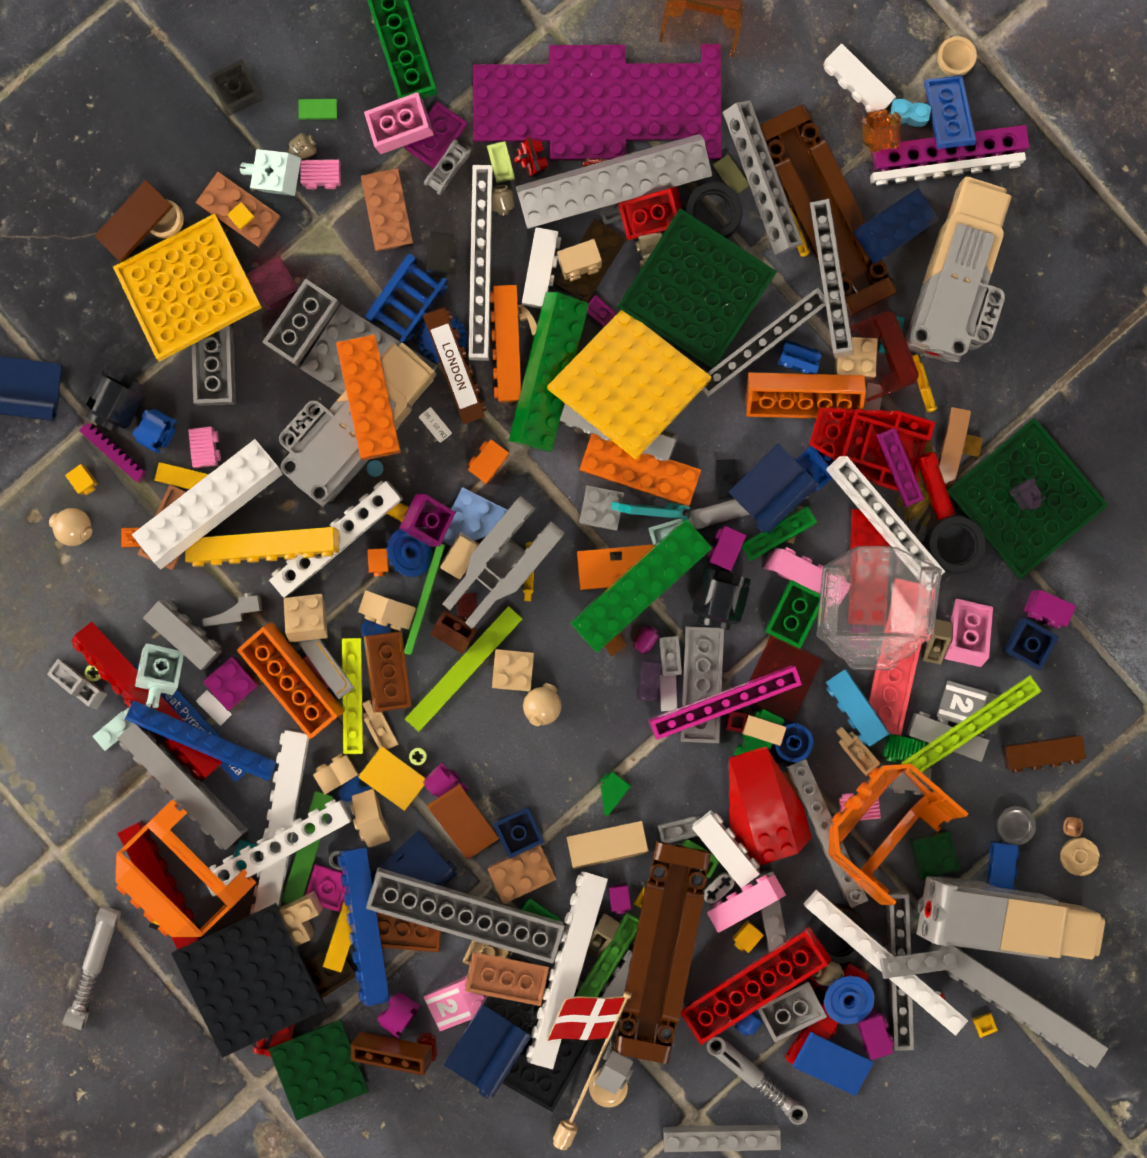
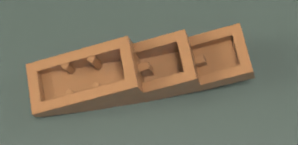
(953, 444)

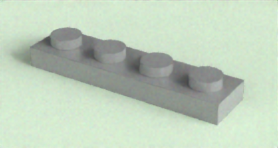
(919, 963)

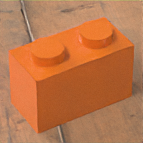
(488, 461)

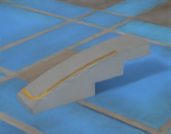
(327, 666)

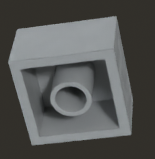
(597, 508)

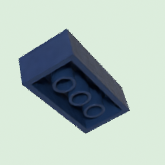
(896, 225)

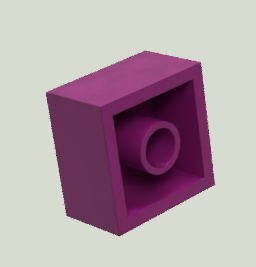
(427, 520)
(726, 548)
(1049, 608)
(231, 683)
(874, 1035)

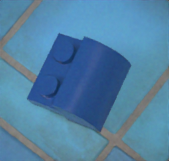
(799, 357)
(815, 465)

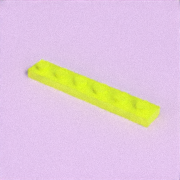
(353, 700)

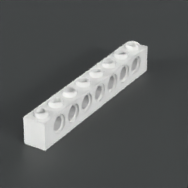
(390, 499)
(877, 509)
(339, 818)

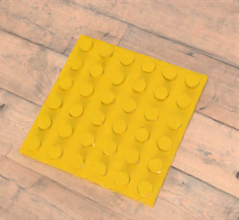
(187, 287)
(629, 383)

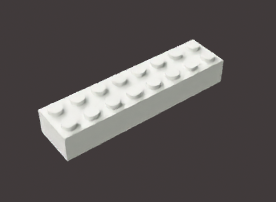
(207, 504)

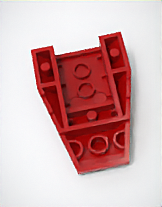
(854, 434)
(765, 808)

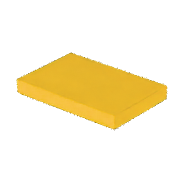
(392, 778)

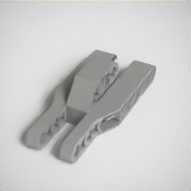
(507, 568)

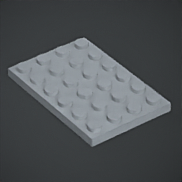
(324, 360)

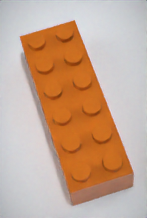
(801, 394)
(368, 397)
(658, 478)
(290, 680)

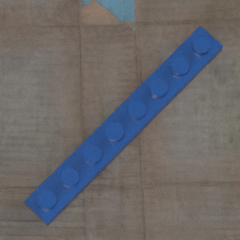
(200, 740)

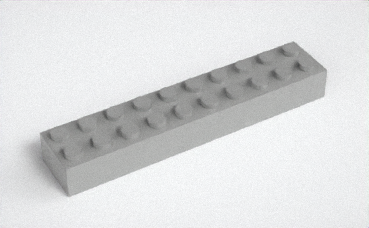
(614, 181)
(465, 915)
(1025, 1008)

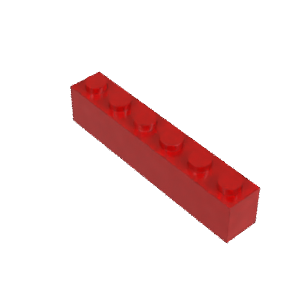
(826, 1026)

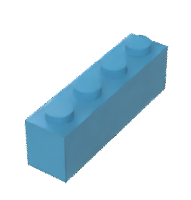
(857, 708)

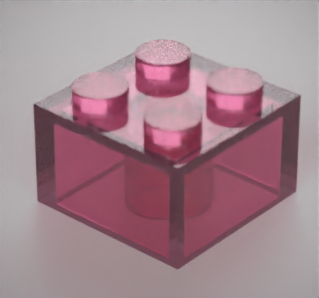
(273, 283)

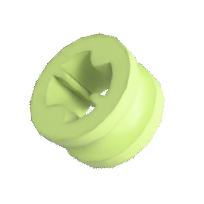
(91, 677)
(414, 761)

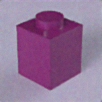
(619, 898)

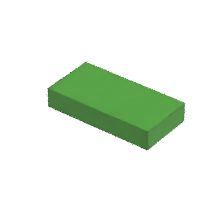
(318, 109)

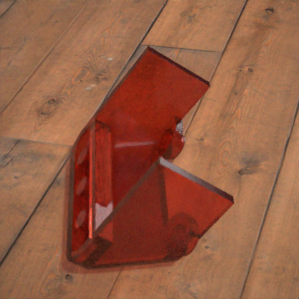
(888, 331)

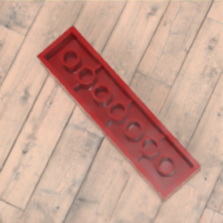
(755, 985)

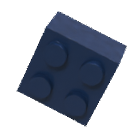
(1030, 644)
(518, 832)

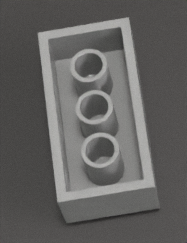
(301, 322)
(214, 369)
(183, 634)

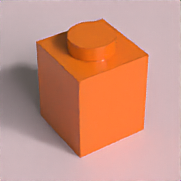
(378, 561)

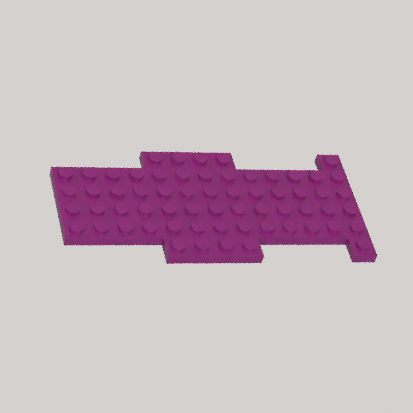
(595, 102)

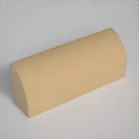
(607, 845)

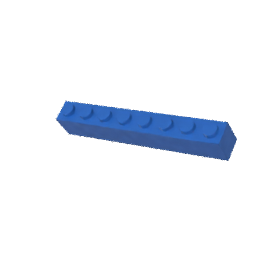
(364, 927)

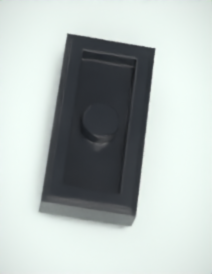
(725, 477)

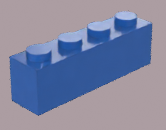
(1002, 864)

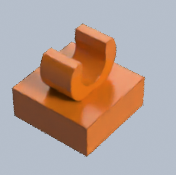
(127, 539)

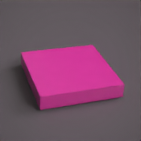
(327, 886)

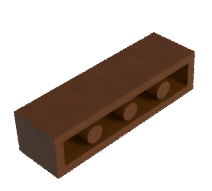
(1044, 752)
(391, 1053)

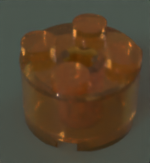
(881, 130)

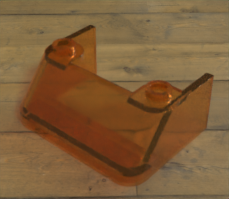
(729, 9)

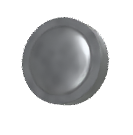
(1015, 825)

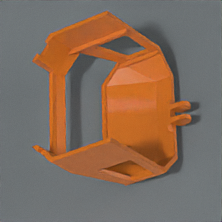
(931, 808)
(153, 901)

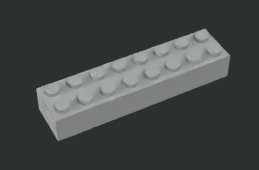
(186, 790)

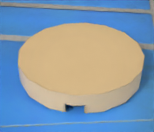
(1079, 856)

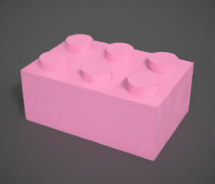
(399, 123)

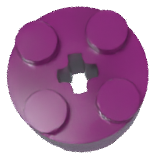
(442, 780)
(399, 1015)

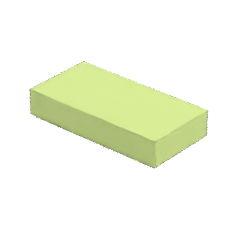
(501, 162)

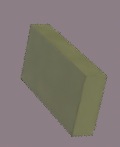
(731, 174)

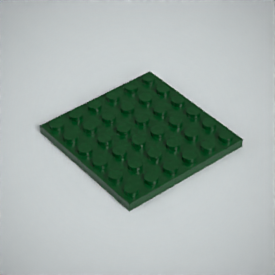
(696, 288)
(1019, 535)

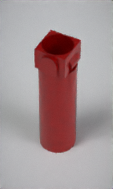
(935, 485)

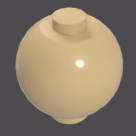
(71, 526)
(542, 705)

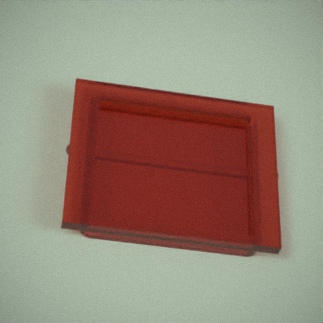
(778, 656)

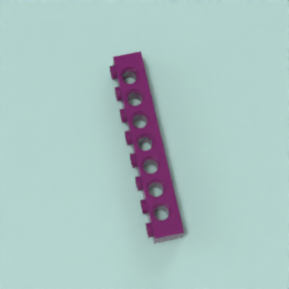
(1016, 135)

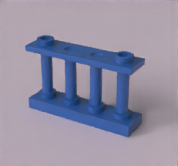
(397, 281)

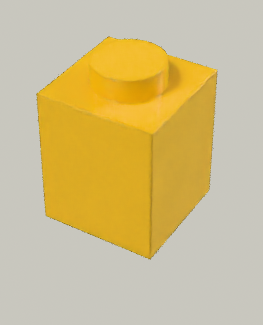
(82, 480)
(747, 937)

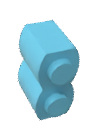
(913, 114)

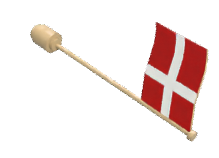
(585, 1020)

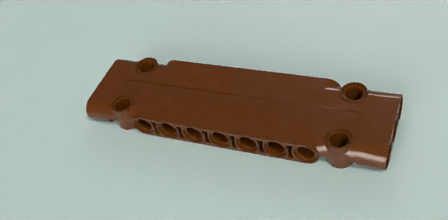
(812, 175)
(662, 952)

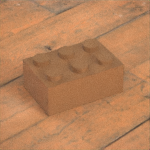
(521, 873)

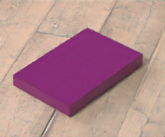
(446, 128)

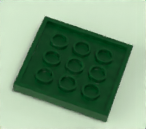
(318, 1069)

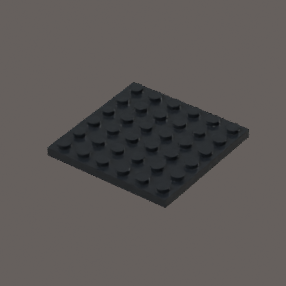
(249, 980)
(533, 1081)

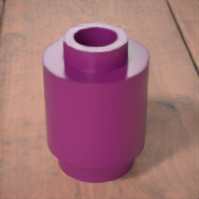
(645, 639)

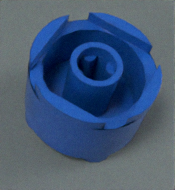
(155, 430)
(802, 746)

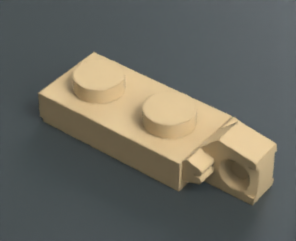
(379, 727)
(857, 751)

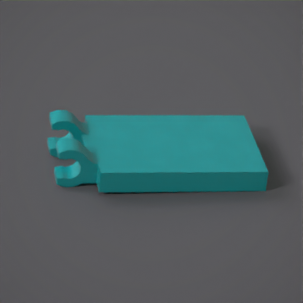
(651, 510)

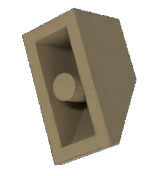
(936, 648)
(602, 934)

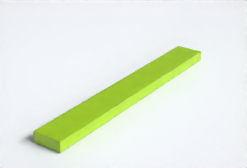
(463, 669)
(973, 724)

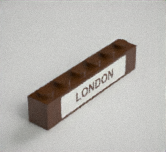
(453, 364)

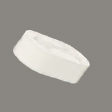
(721, 891)

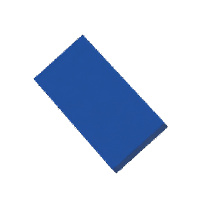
(949, 112)
(833, 1063)

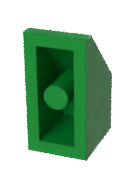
(612, 790)

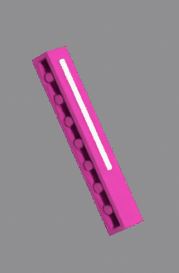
(724, 702)

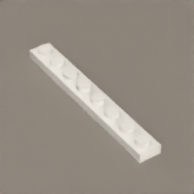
(955, 168)

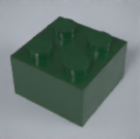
(934, 854)

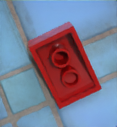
(650, 212)

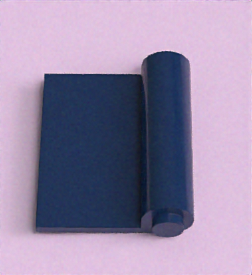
(29, 388)
(773, 488)
(419, 860)
(487, 1051)

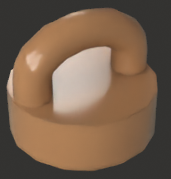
(1073, 826)

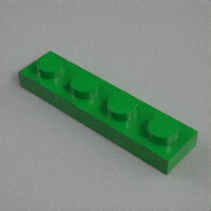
(781, 533)

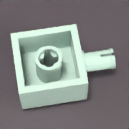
(273, 172)
(156, 680)

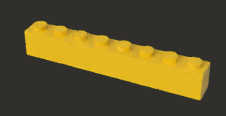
(263, 545)

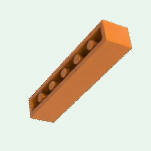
(507, 343)

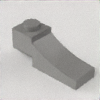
(246, 604)
(77, 684)

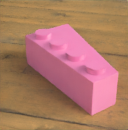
(794, 568)

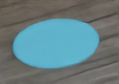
(375, 468)

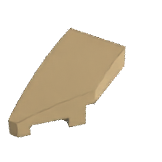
(524, 315)

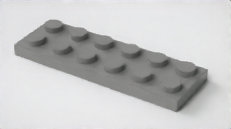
(702, 677)

